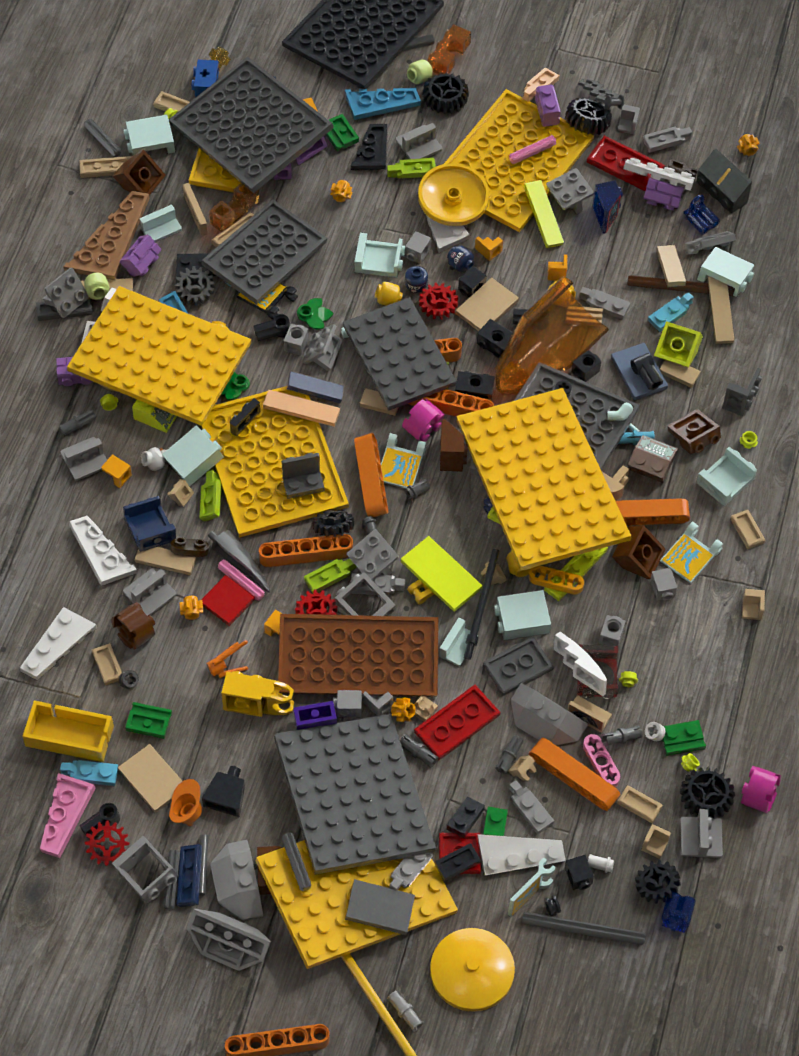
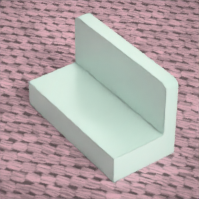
(160, 223)
(454, 644)

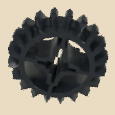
(445, 93)
(588, 116)
(715, 796)

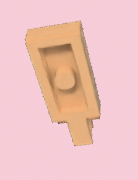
(545, 77)

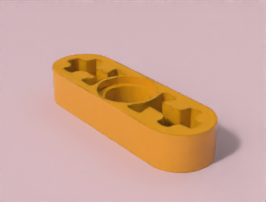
(540, 581)

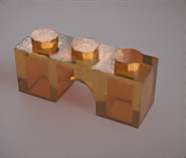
(454, 40)
(225, 215)

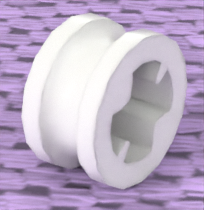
(655, 737)

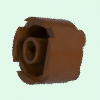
(133, 626)

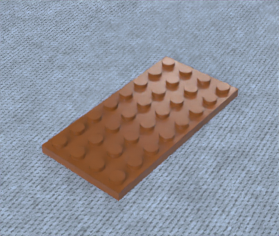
(359, 654)

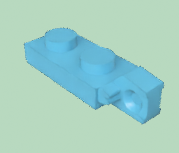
(671, 311)
(91, 772)

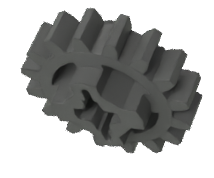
(194, 283)

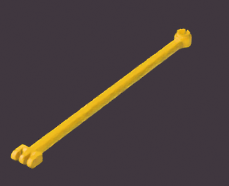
(378, 1005)

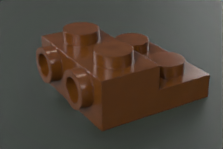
(695, 431)

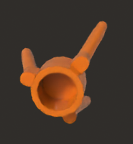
(217, 665)

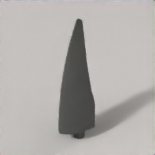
(231, 550)

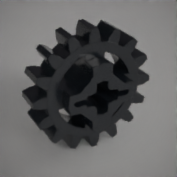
(333, 523)
(668, 881)

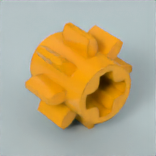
(748, 145)
(341, 191)
(191, 607)
(403, 709)

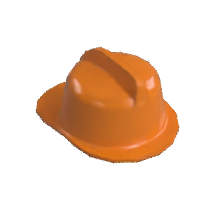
(185, 803)

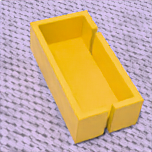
(69, 733)

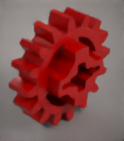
(438, 298)
(316, 604)
(106, 834)

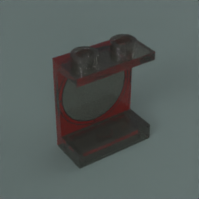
(606, 659)

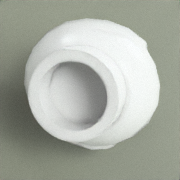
(153, 458)

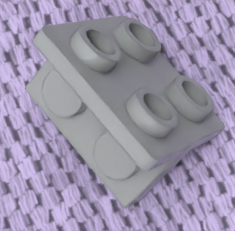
(420, 142)
(570, 190)
(65, 293)
(323, 347)
(84, 458)
(373, 555)
(150, 591)
(701, 836)

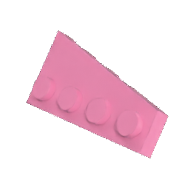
(67, 808)

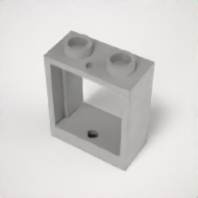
(356, 581)
(133, 856)

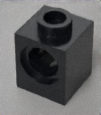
(471, 281)
(585, 372)
(579, 872)

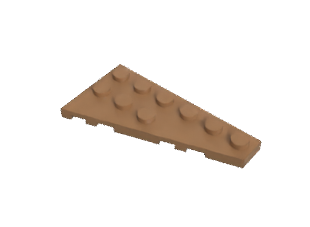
(111, 240)

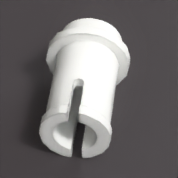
(601, 863)

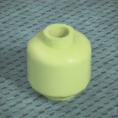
(419, 71)
(96, 286)

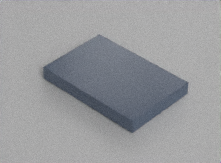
(632, 381)

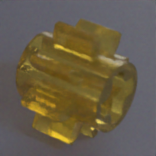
(220, 55)

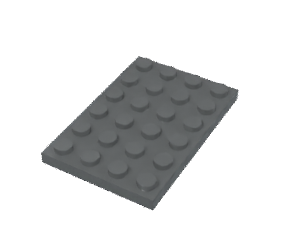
(264, 251)
(399, 353)

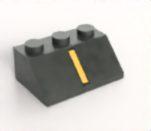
(724, 181)

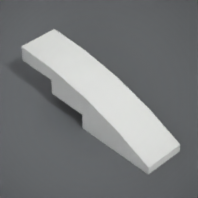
(582, 664)

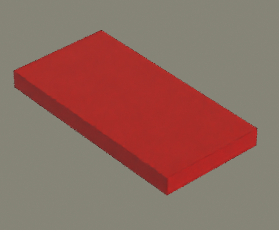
(611, 158)
(457, 722)

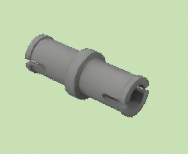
(405, 1011)

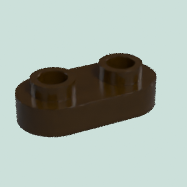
(189, 547)

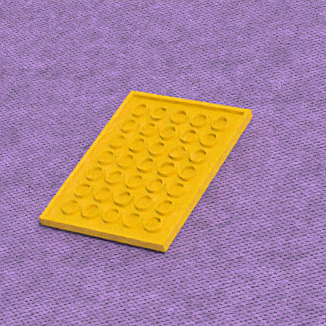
(504, 130)
(159, 355)
(253, 465)
(319, 914)

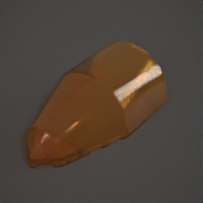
(549, 333)

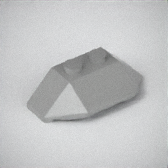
(545, 718)
(236, 881)
(227, 939)

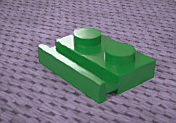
(342, 134)
(148, 720)
(683, 738)

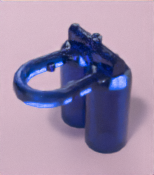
(701, 216)
(678, 912)

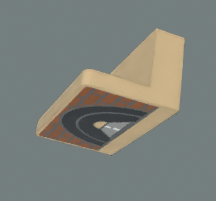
(589, 713)

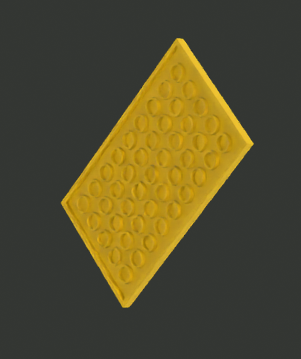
(543, 479)

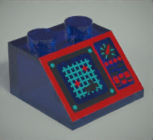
(606, 203)

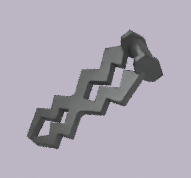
(597, 90)

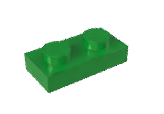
(495, 821)

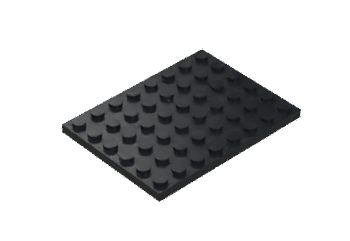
(359, 35)

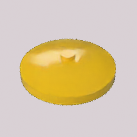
(453, 194)
(472, 969)

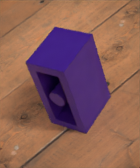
(315, 715)

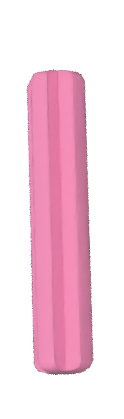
(532, 149)
(241, 579)

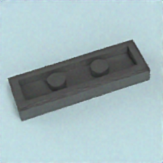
(48, 312)

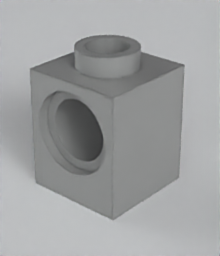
(417, 247)
(294, 345)
(663, 584)
(612, 638)
(348, 703)

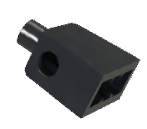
(225, 792)

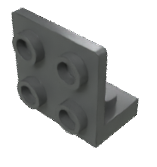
(740, 399)
(302, 475)

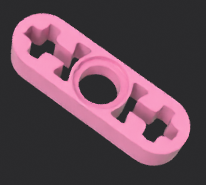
(601, 752)

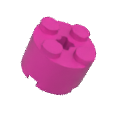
(423, 420)
(761, 789)

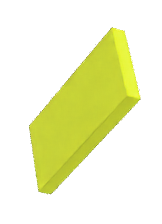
(441, 573)

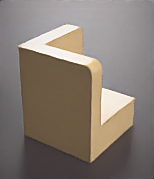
(753, 604)
(656, 841)

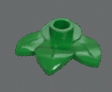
(315, 312)
(236, 386)

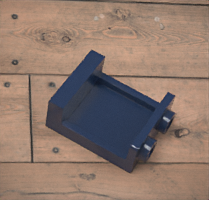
(148, 524)

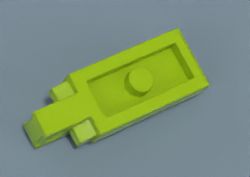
(411, 168)
(210, 497)
(329, 574)

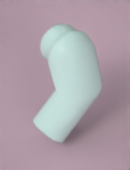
(622, 414)

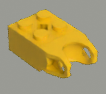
(254, 695)

